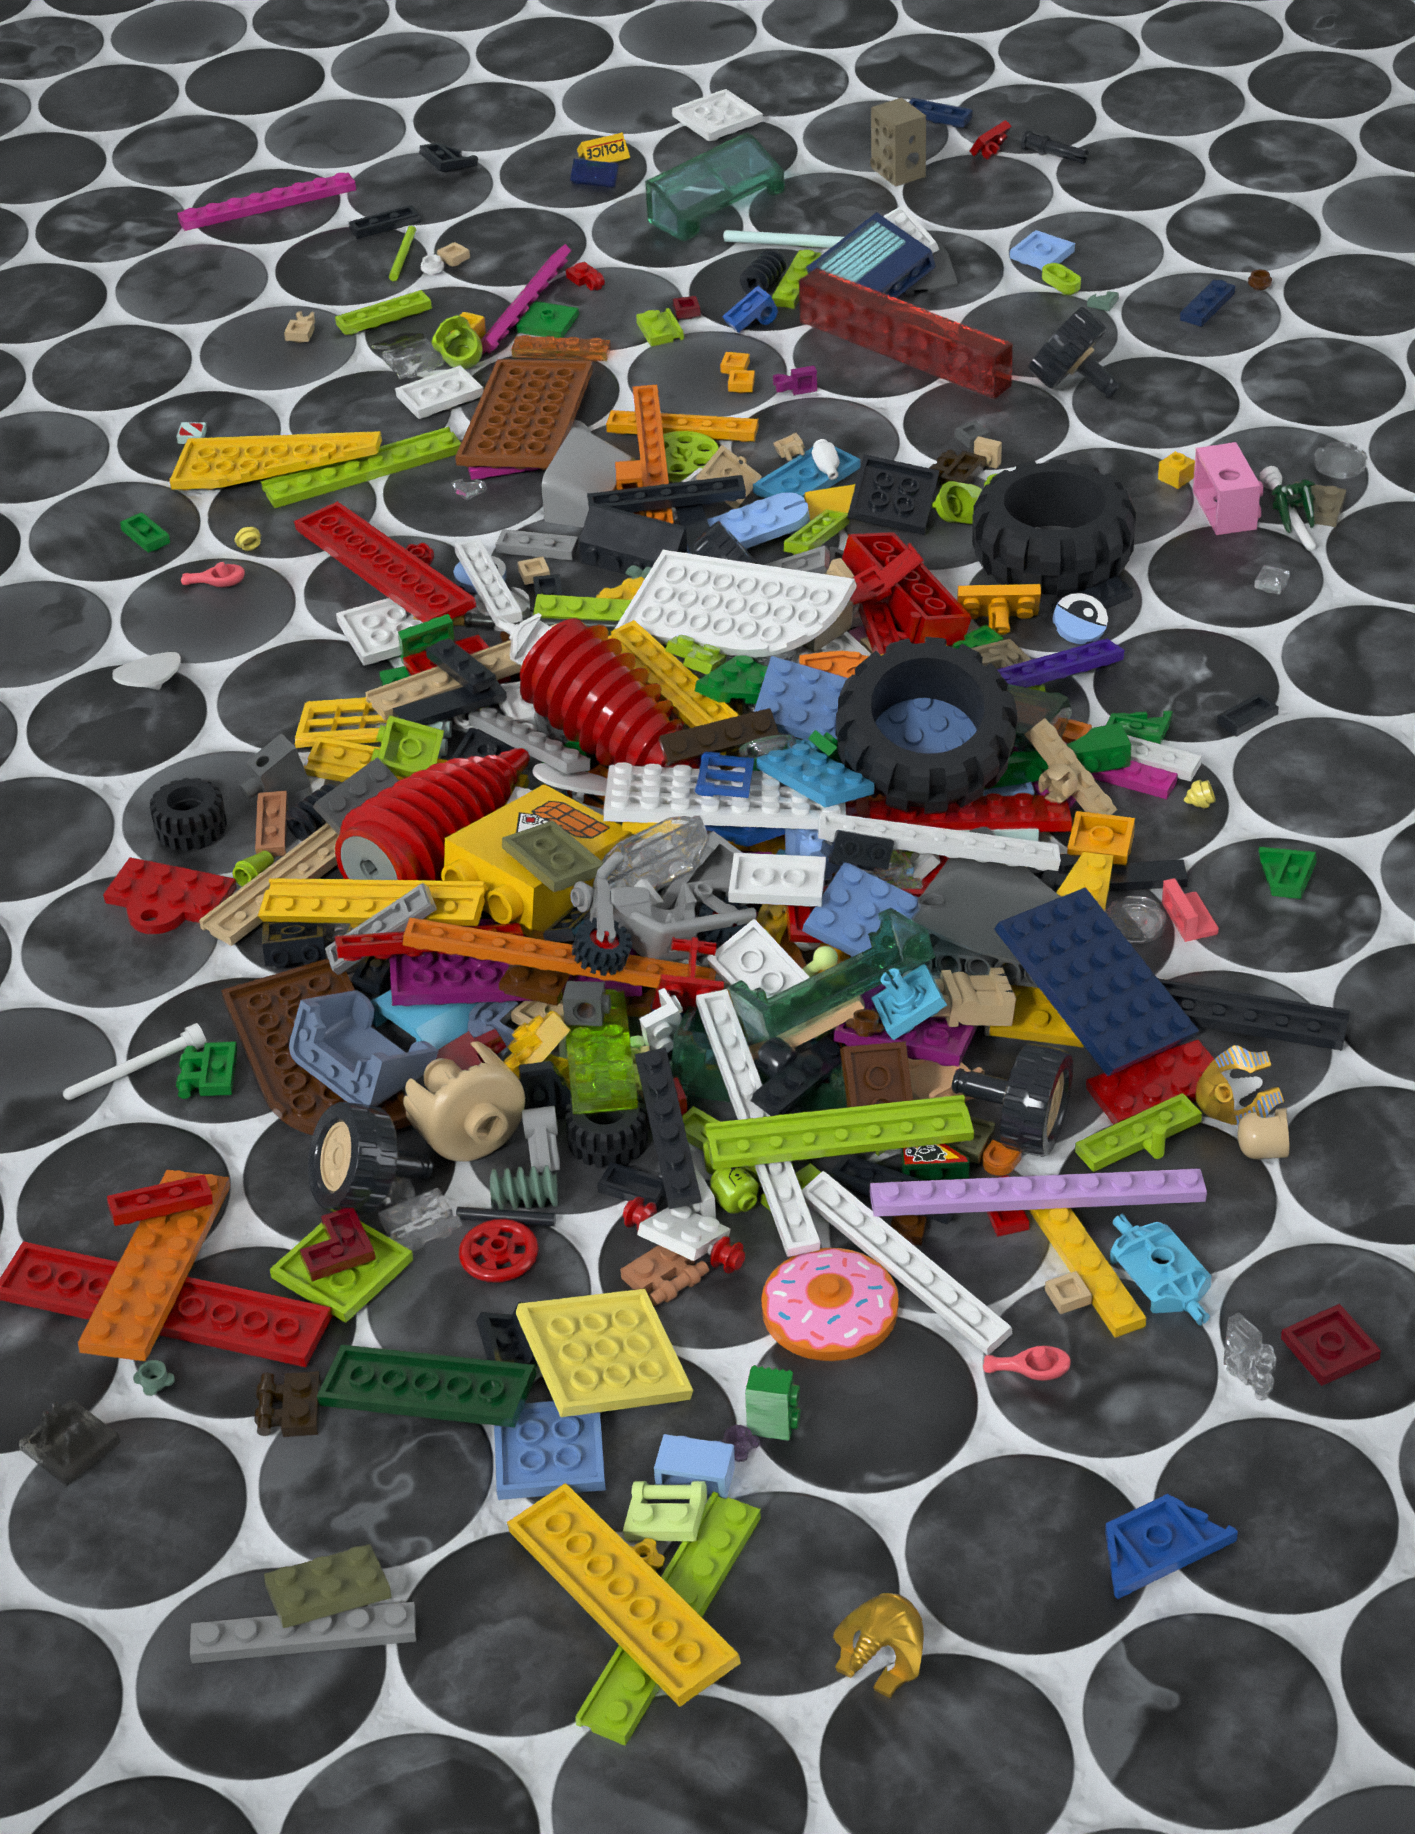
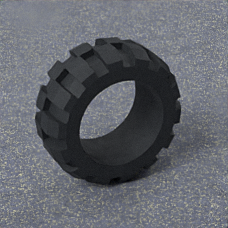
(1054, 496)
(933, 673)

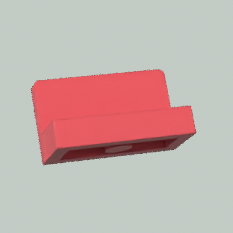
(1187, 912)

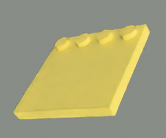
(603, 1352)

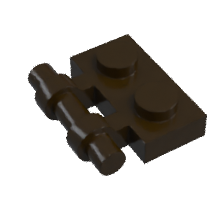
(958, 468)
(300, 1404)

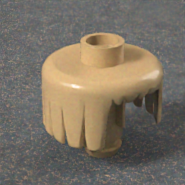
(466, 1110)

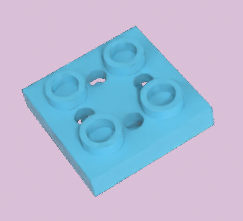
(907, 1000)

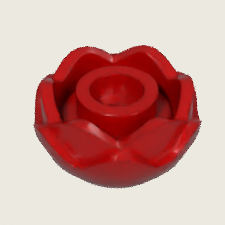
(422, 551)

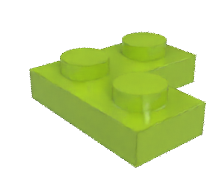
(696, 657)

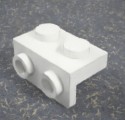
(660, 1025)

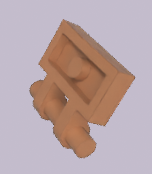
(655, 1270)

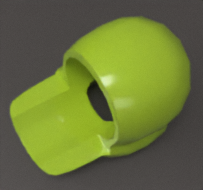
(461, 346)

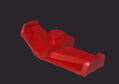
(877, 584)

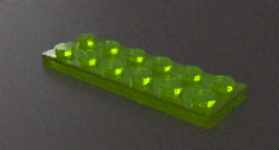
(602, 1062)

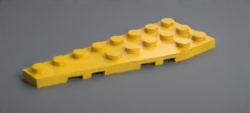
(242, 459)
(1033, 1013)

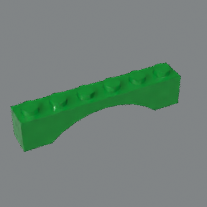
(1097, 751)

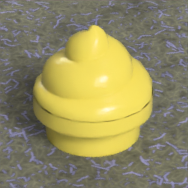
(1200, 794)

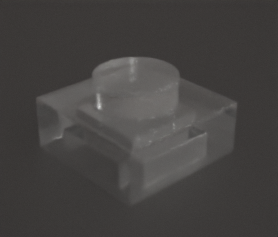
(1272, 579)

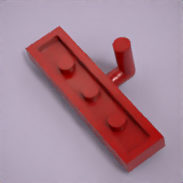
(881, 628)

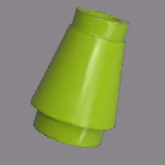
(250, 867)

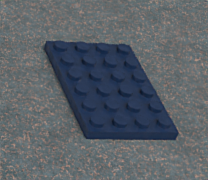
(1096, 981)

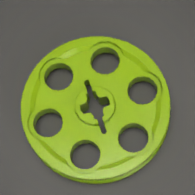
(688, 454)

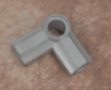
(541, 1132)

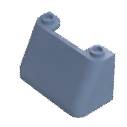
(350, 1057)

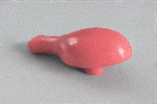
(221, 576)
(1037, 1363)

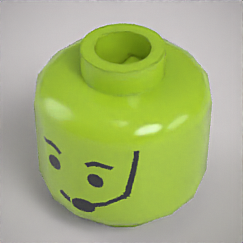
(734, 1189)

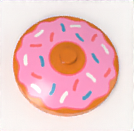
(830, 1304)

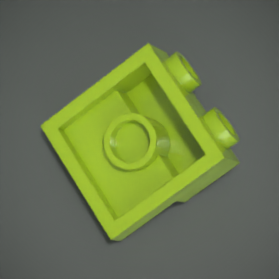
(407, 746)

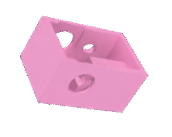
(1225, 476)

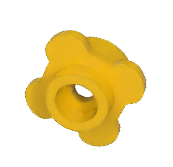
(648, 1549)

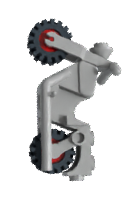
(629, 920)

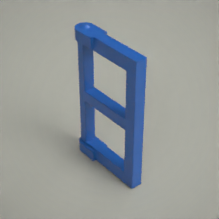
(715, 759)

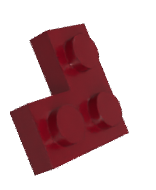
(345, 1249)

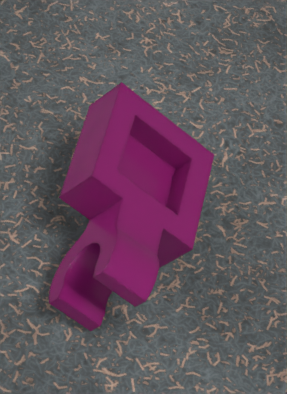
(801, 381)

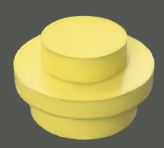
(248, 538)

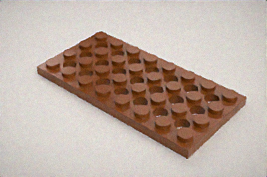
(524, 413)

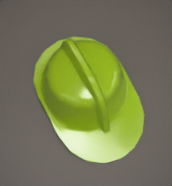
(956, 502)

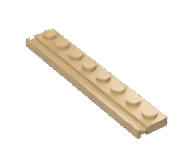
(436, 681)
(240, 911)

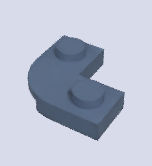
(491, 1016)

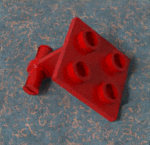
(688, 987)

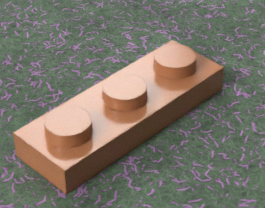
(271, 823)

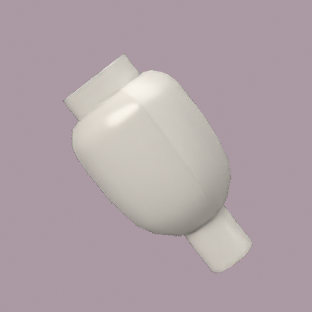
(826, 458)

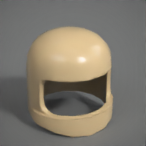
(1264, 1136)

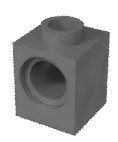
(575, 1007)

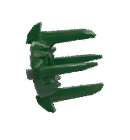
(1284, 498)

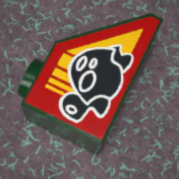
(934, 1162)

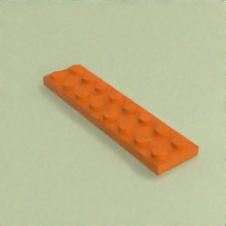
(150, 1277)

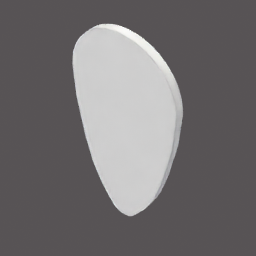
(148, 671)
(577, 782)

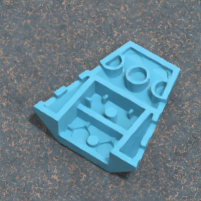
(425, 1022)

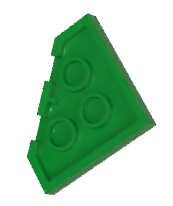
(734, 679)

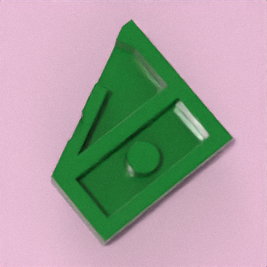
(1141, 727)
(1287, 870)

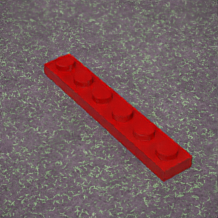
(389, 943)

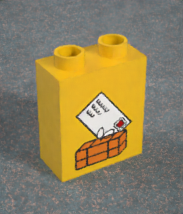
(514, 891)

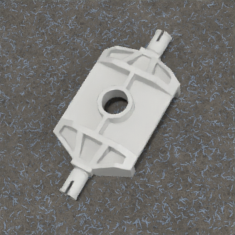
(523, 635)

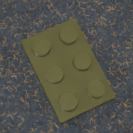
(552, 855)
(327, 1586)

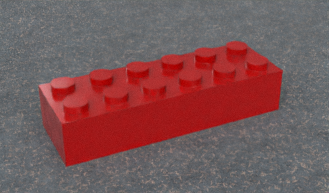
(917, 592)

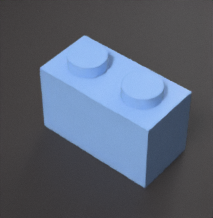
(690, 1460)

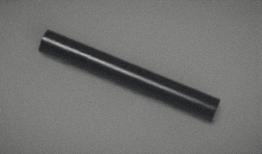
(523, 1217)

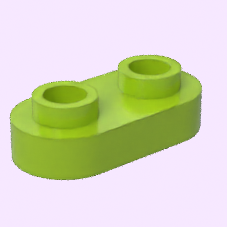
(1061, 278)

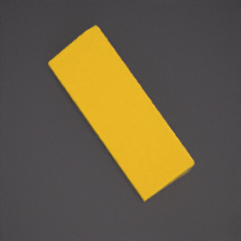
(832, 499)

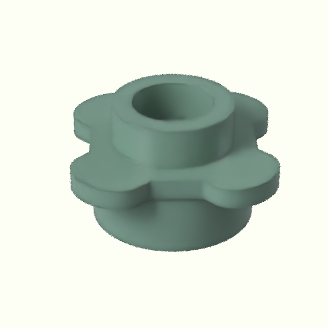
(153, 1377)

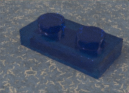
(594, 173)

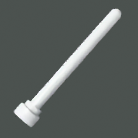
(1270, 479)
(191, 1037)

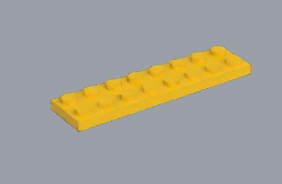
(624, 1594)

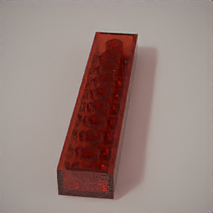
(906, 333)

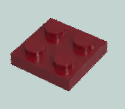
(1330, 1344)

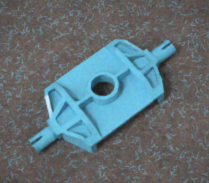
(1170, 1285)

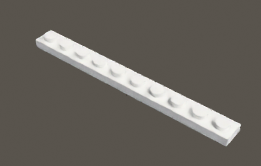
(741, 1081)

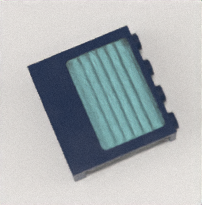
(878, 257)

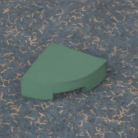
(1103, 302)

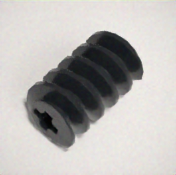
(763, 271)
(303, 818)

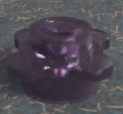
(741, 1435)

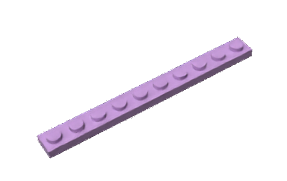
(1037, 1192)

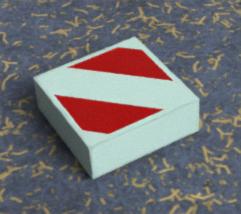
(191, 430)

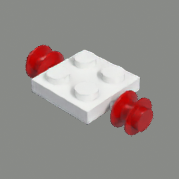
(685, 1233)

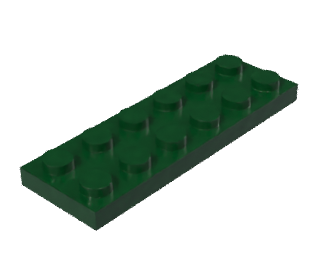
(427, 1385)

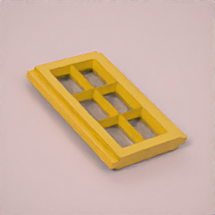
(338, 719)

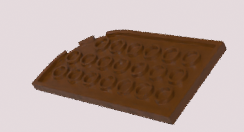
(264, 1021)

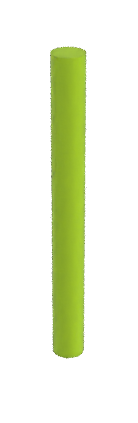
(402, 253)

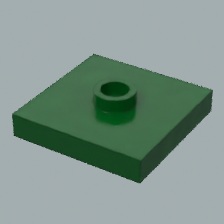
(547, 320)

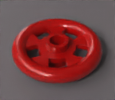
(491, 1229)

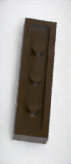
(716, 736)

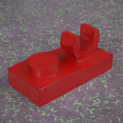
(990, 141)

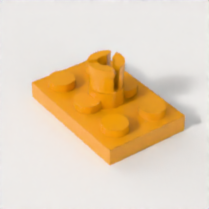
(1000, 602)

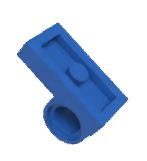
(753, 306)

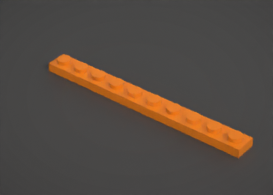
(651, 443)
(535, 953)

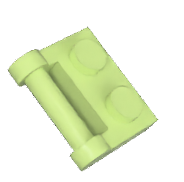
(665, 1520)

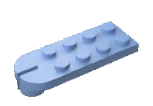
(765, 519)

